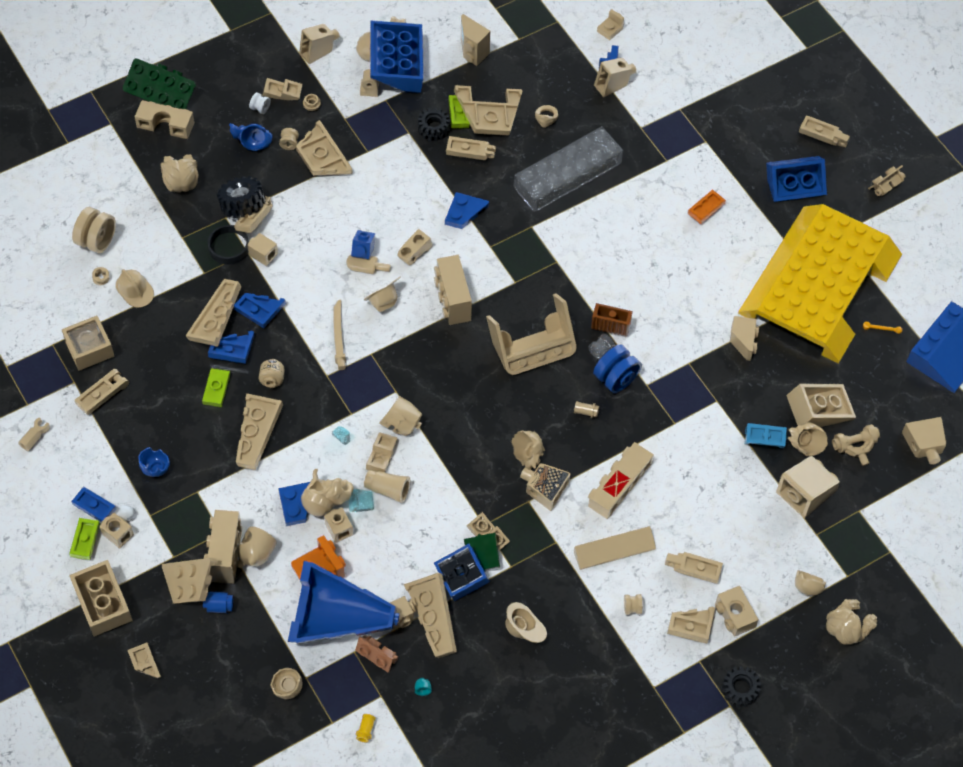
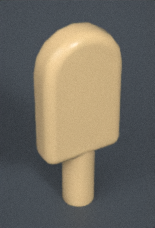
(366, 265)

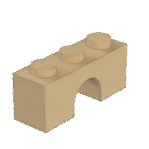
(151, 114)

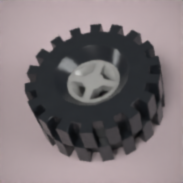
(241, 197)

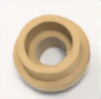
(311, 98)

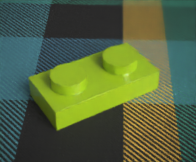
(457, 115)
(84, 538)

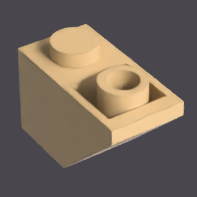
(743, 334)

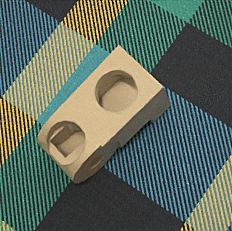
(415, 247)

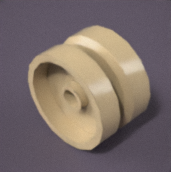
(93, 229)

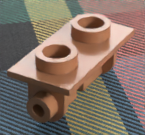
(370, 649)

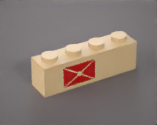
(620, 480)

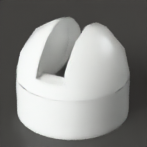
(126, 512)

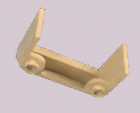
(537, 349)

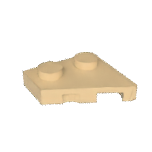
(692, 624)

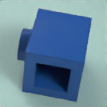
(363, 244)

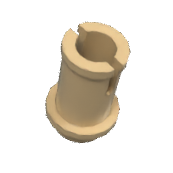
(586, 409)

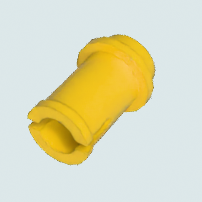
(365, 728)

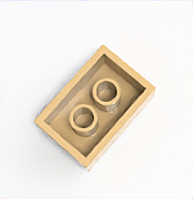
(453, 290)
(223, 545)
(100, 597)

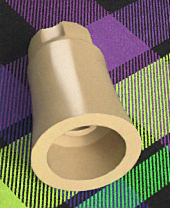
(388, 484)

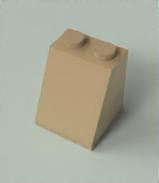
(807, 486)

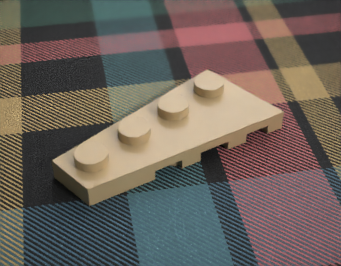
(215, 315)
(256, 429)
(431, 603)

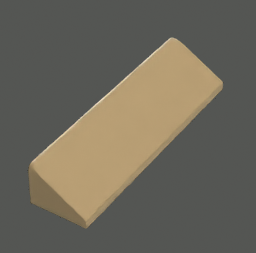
(614, 547)

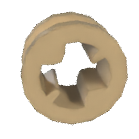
(100, 270)

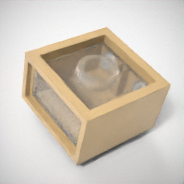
(87, 342)

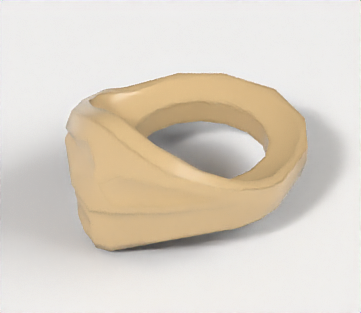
(545, 120)

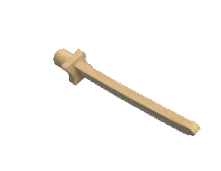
(340, 358)

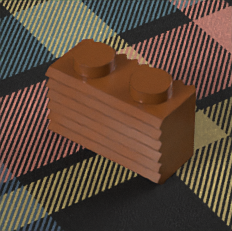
(611, 319)

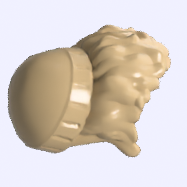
(323, 495)

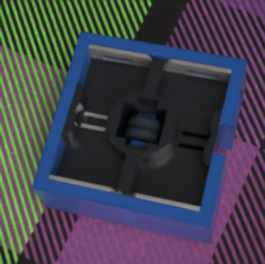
(461, 572)

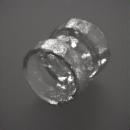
(601, 346)

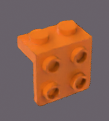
(322, 556)

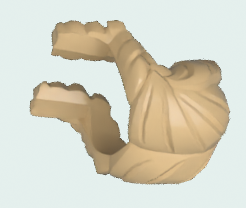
(179, 174)
(846, 624)

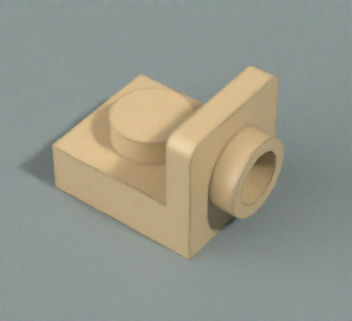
(611, 25)

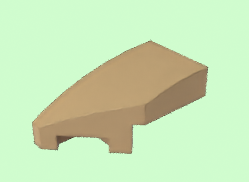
(143, 660)

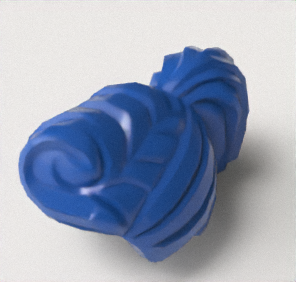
(252, 136)

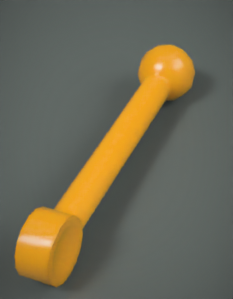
(866, 325)

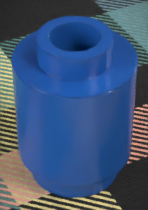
(218, 602)

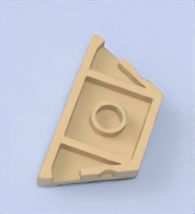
(322, 153)
(188, 579)

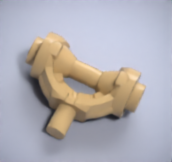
(844, 443)

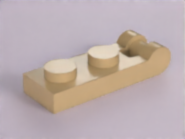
(101, 391)

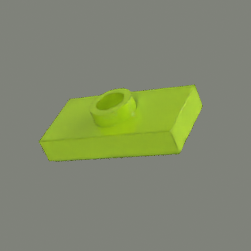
(216, 387)

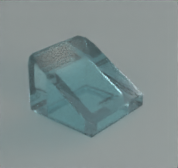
(361, 501)

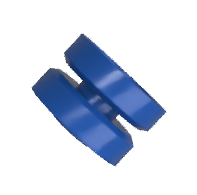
(617, 368)

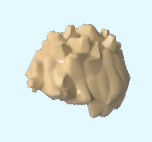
(808, 439)
(528, 448)

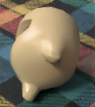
(255, 547)

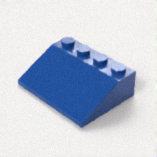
(397, 54)
(941, 349)

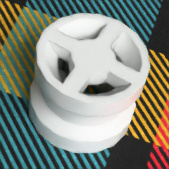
(259, 103)

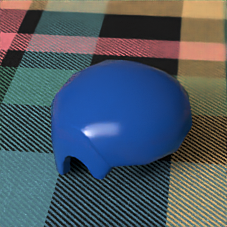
(153, 462)

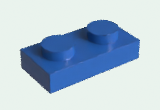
(93, 504)

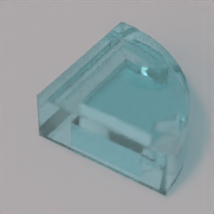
(342, 435)

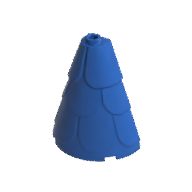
(337, 608)

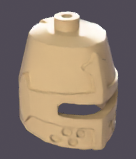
(403, 417)

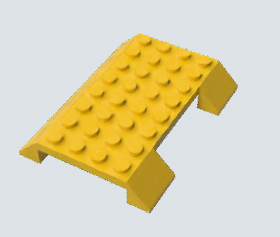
(819, 275)

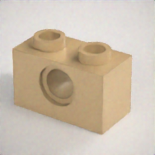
(736, 599)

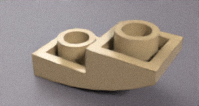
(483, 526)

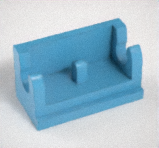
(765, 435)

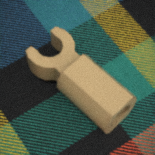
(33, 435)

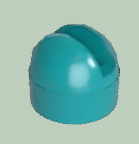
(422, 687)

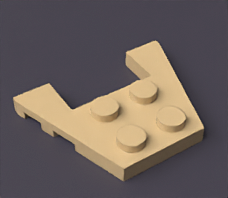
(489, 116)

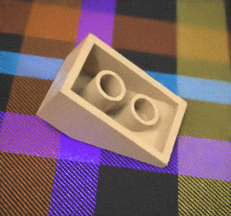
(820, 404)

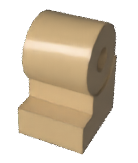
(369, 86)

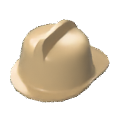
(134, 288)
(384, 298)
(524, 624)

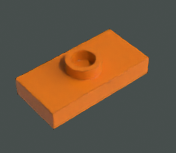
(706, 206)

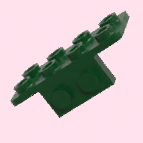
(158, 84)

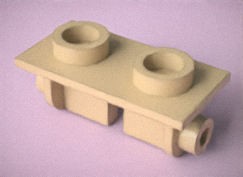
(882, 185)

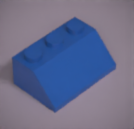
(797, 178)

